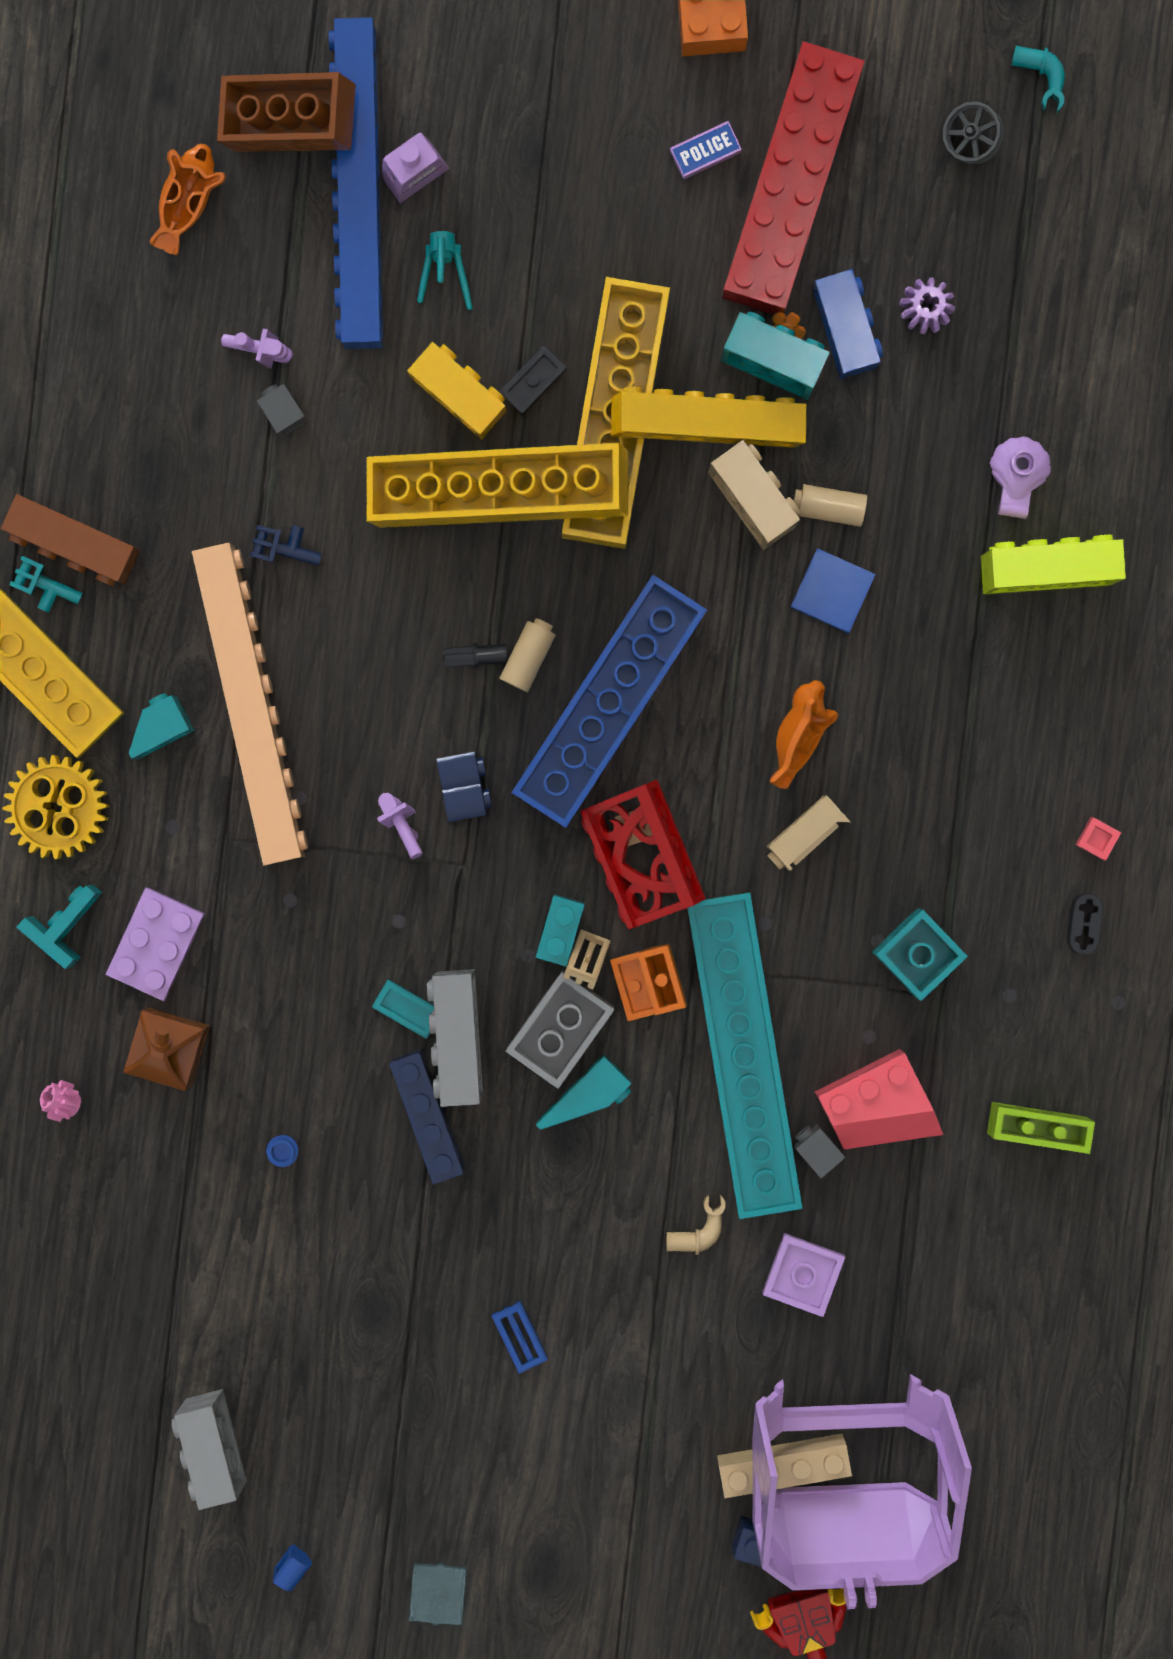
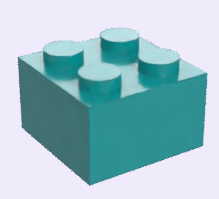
(919, 954)

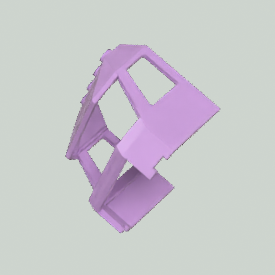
(859, 1530)

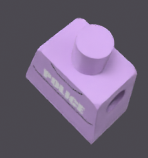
(412, 166)

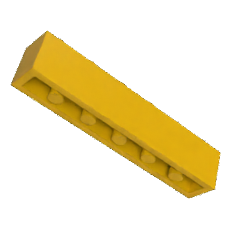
(708, 418)

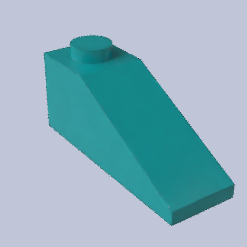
(591, 1092)

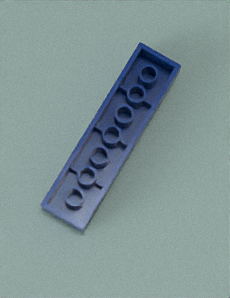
(609, 701)

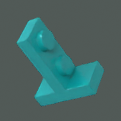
(60, 925)

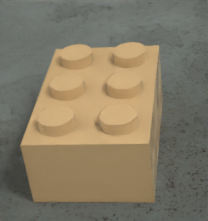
(754, 494)

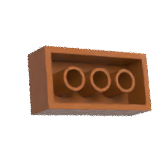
(286, 112)

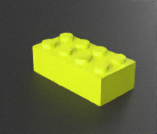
(1053, 566)

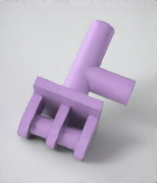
(267, 349)
(395, 814)

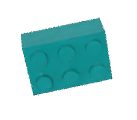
(774, 354)

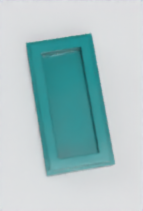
(404, 1008)

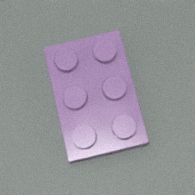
(155, 944)

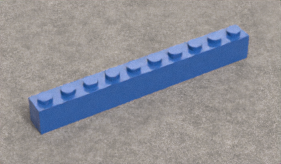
(358, 191)

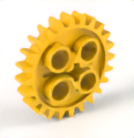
(28, 799)

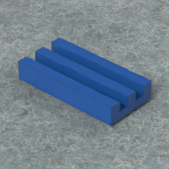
(508, 1312)

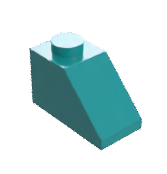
(159, 726)

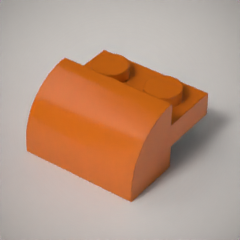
(648, 982)

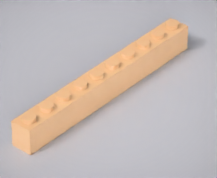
(249, 703)

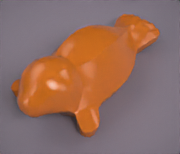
(184, 195)
(801, 731)

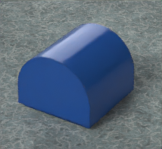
(291, 1568)

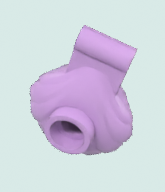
(1019, 468)

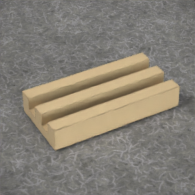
(581, 974)

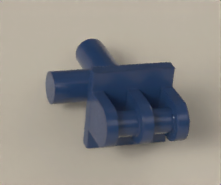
(290, 549)

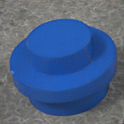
(282, 1150)

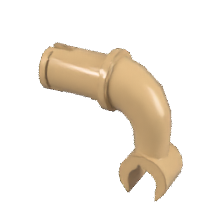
(700, 1239)

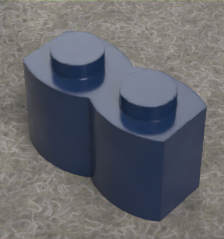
(463, 787)

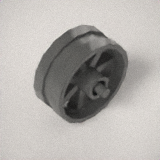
(973, 133)

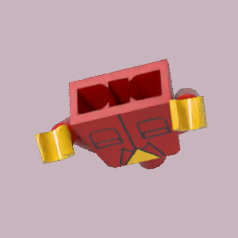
(803, 1620)

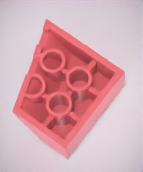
(879, 1104)

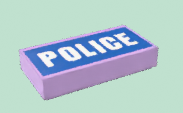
(705, 150)

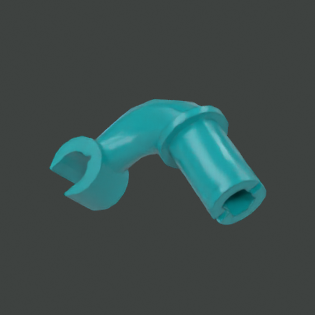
(1046, 63)

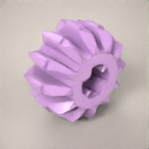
(931, 296)

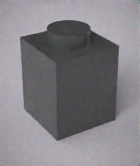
(281, 410)
(818, 1149)

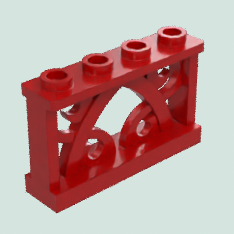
(619, 874)

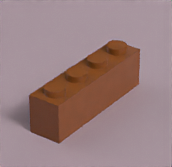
(69, 539)

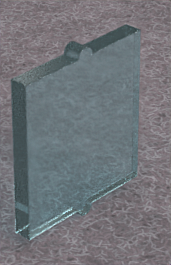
(437, 1594)

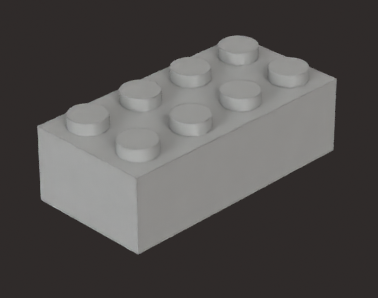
(456, 1038)

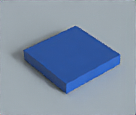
(832, 590)

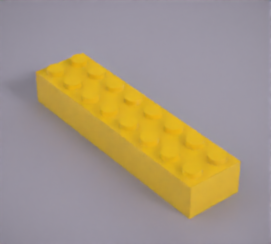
(622, 357)
(498, 485)

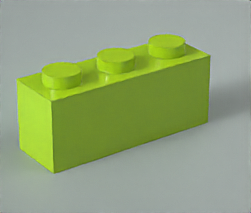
(1040, 1127)

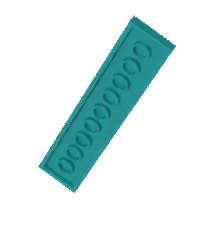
(744, 1056)

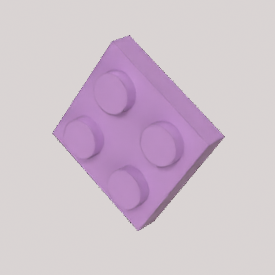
(803, 1274)

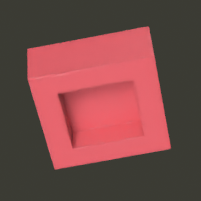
(1098, 838)

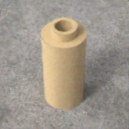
(831, 505)
(528, 654)

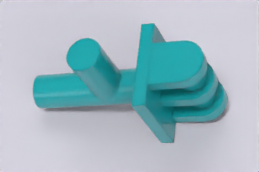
(51, 587)

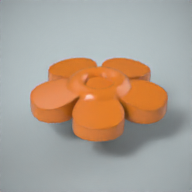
(790, 322)

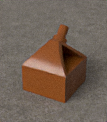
(166, 1049)

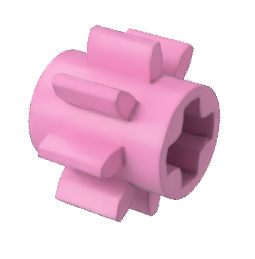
(60, 1101)

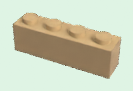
(795, 1464)

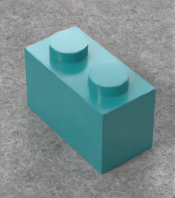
(560, 930)

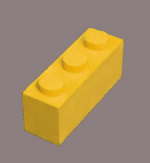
(458, 389)

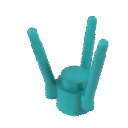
(442, 249)

